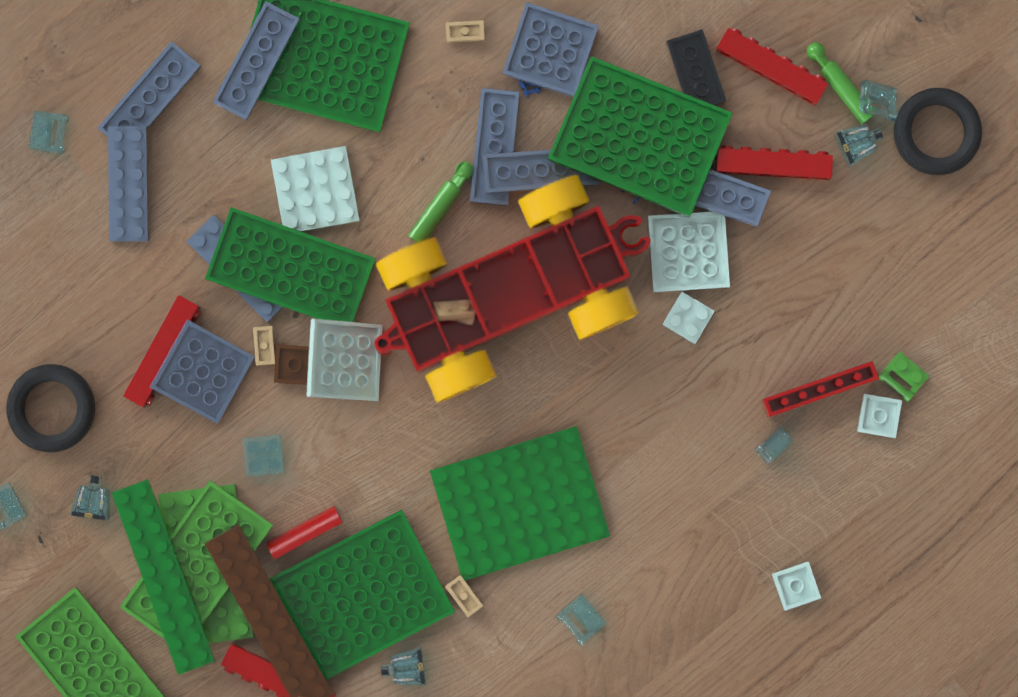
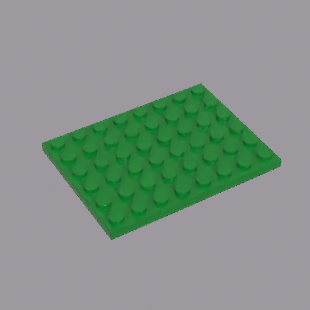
(337, 62)
(640, 136)
(519, 503)
(363, 594)

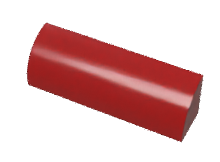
(304, 532)

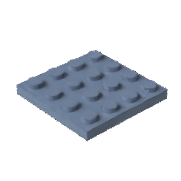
(550, 49)
(202, 371)

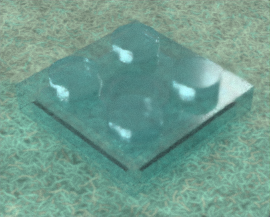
(263, 455)

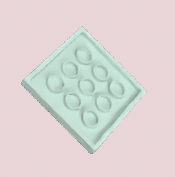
(315, 189)
(688, 252)
(343, 360)

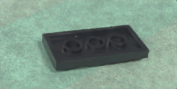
(696, 67)

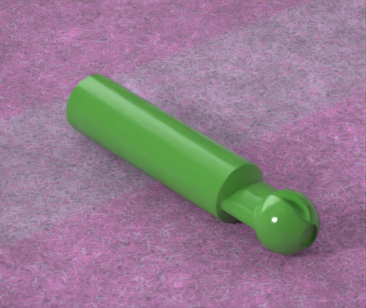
(838, 81)
(441, 203)

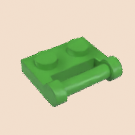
(907, 372)

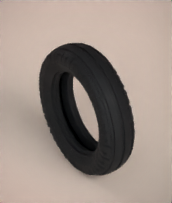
(953, 101)
(16, 408)

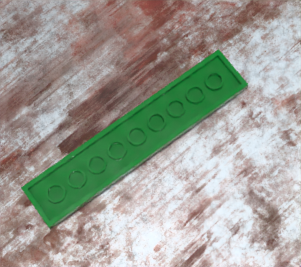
(163, 577)

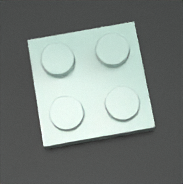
(688, 317)
(879, 416)
(796, 586)

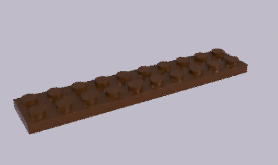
(267, 615)

